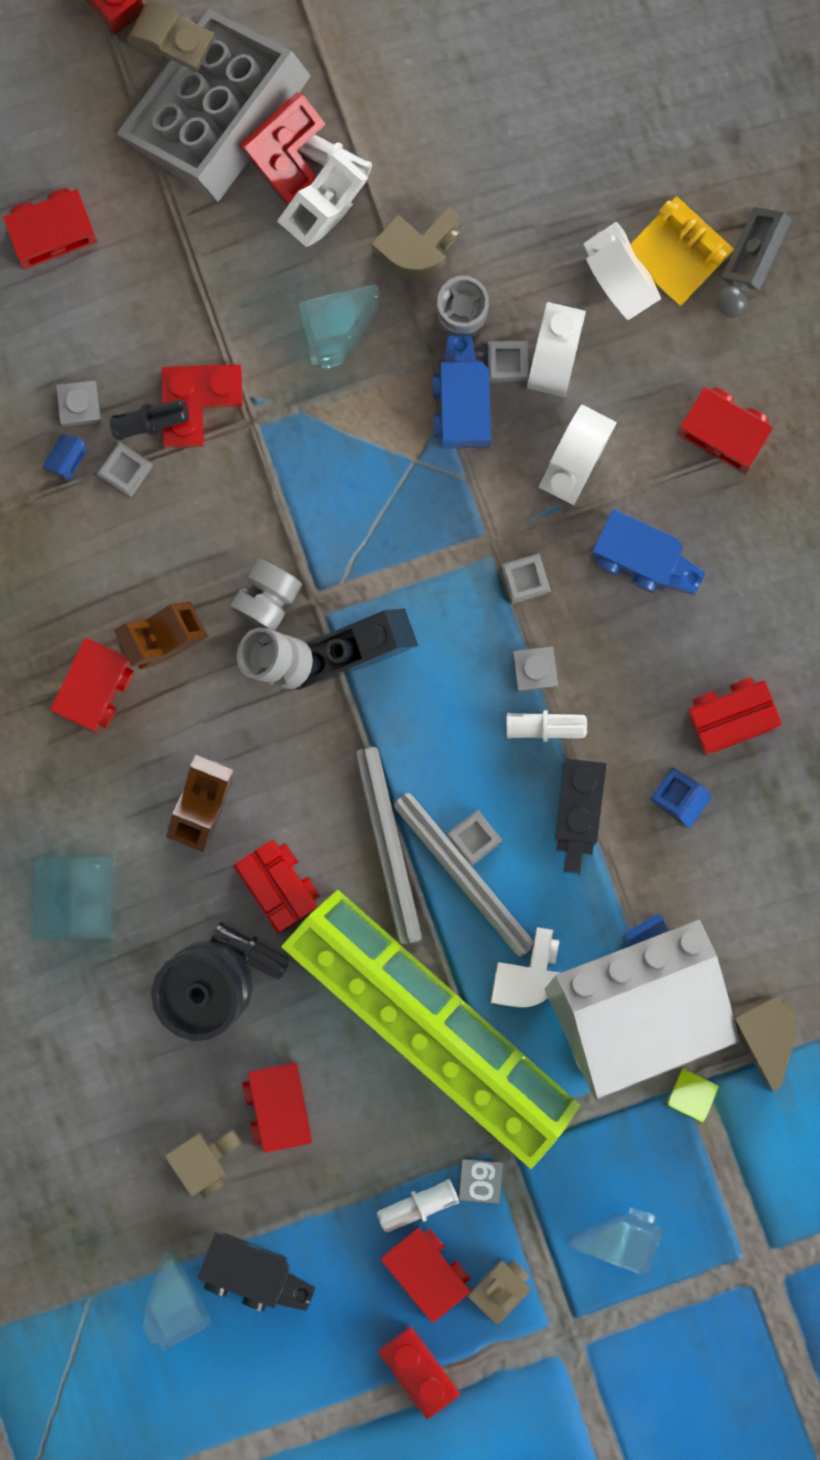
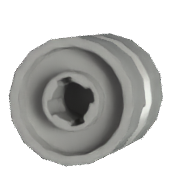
(462, 306)
(266, 595)
(274, 658)

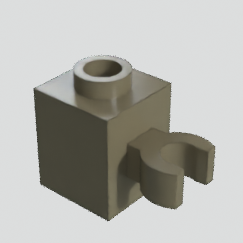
(199, 1163)
(500, 1290)

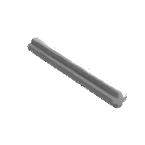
(388, 845)
(464, 874)

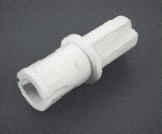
(322, 150)
(546, 726)
(418, 1206)

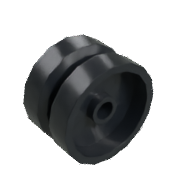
(179, 993)

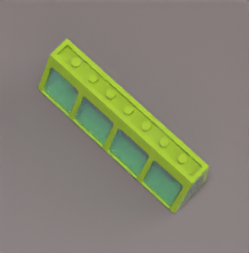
(432, 1028)

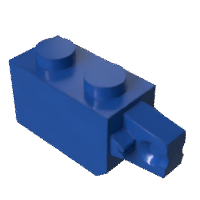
(464, 397)
(646, 555)

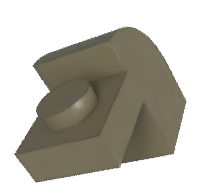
(165, 34)
(415, 254)

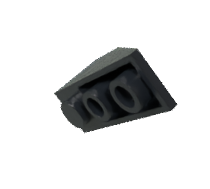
(360, 645)

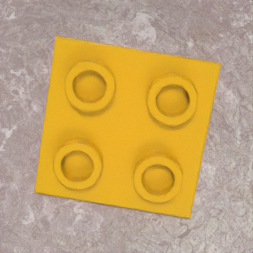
(680, 250)

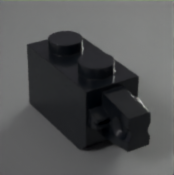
(579, 810)
(252, 1273)

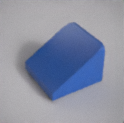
(65, 457)
(681, 797)
(648, 929)

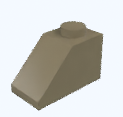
(769, 1038)

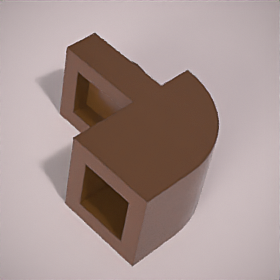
(161, 635)
(200, 803)

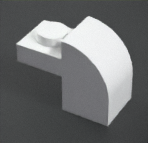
(324, 202)
(620, 271)
(556, 349)
(577, 454)
(525, 986)

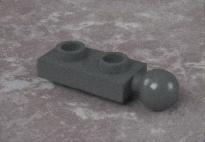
(752, 259)

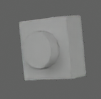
(78, 403)
(535, 669)

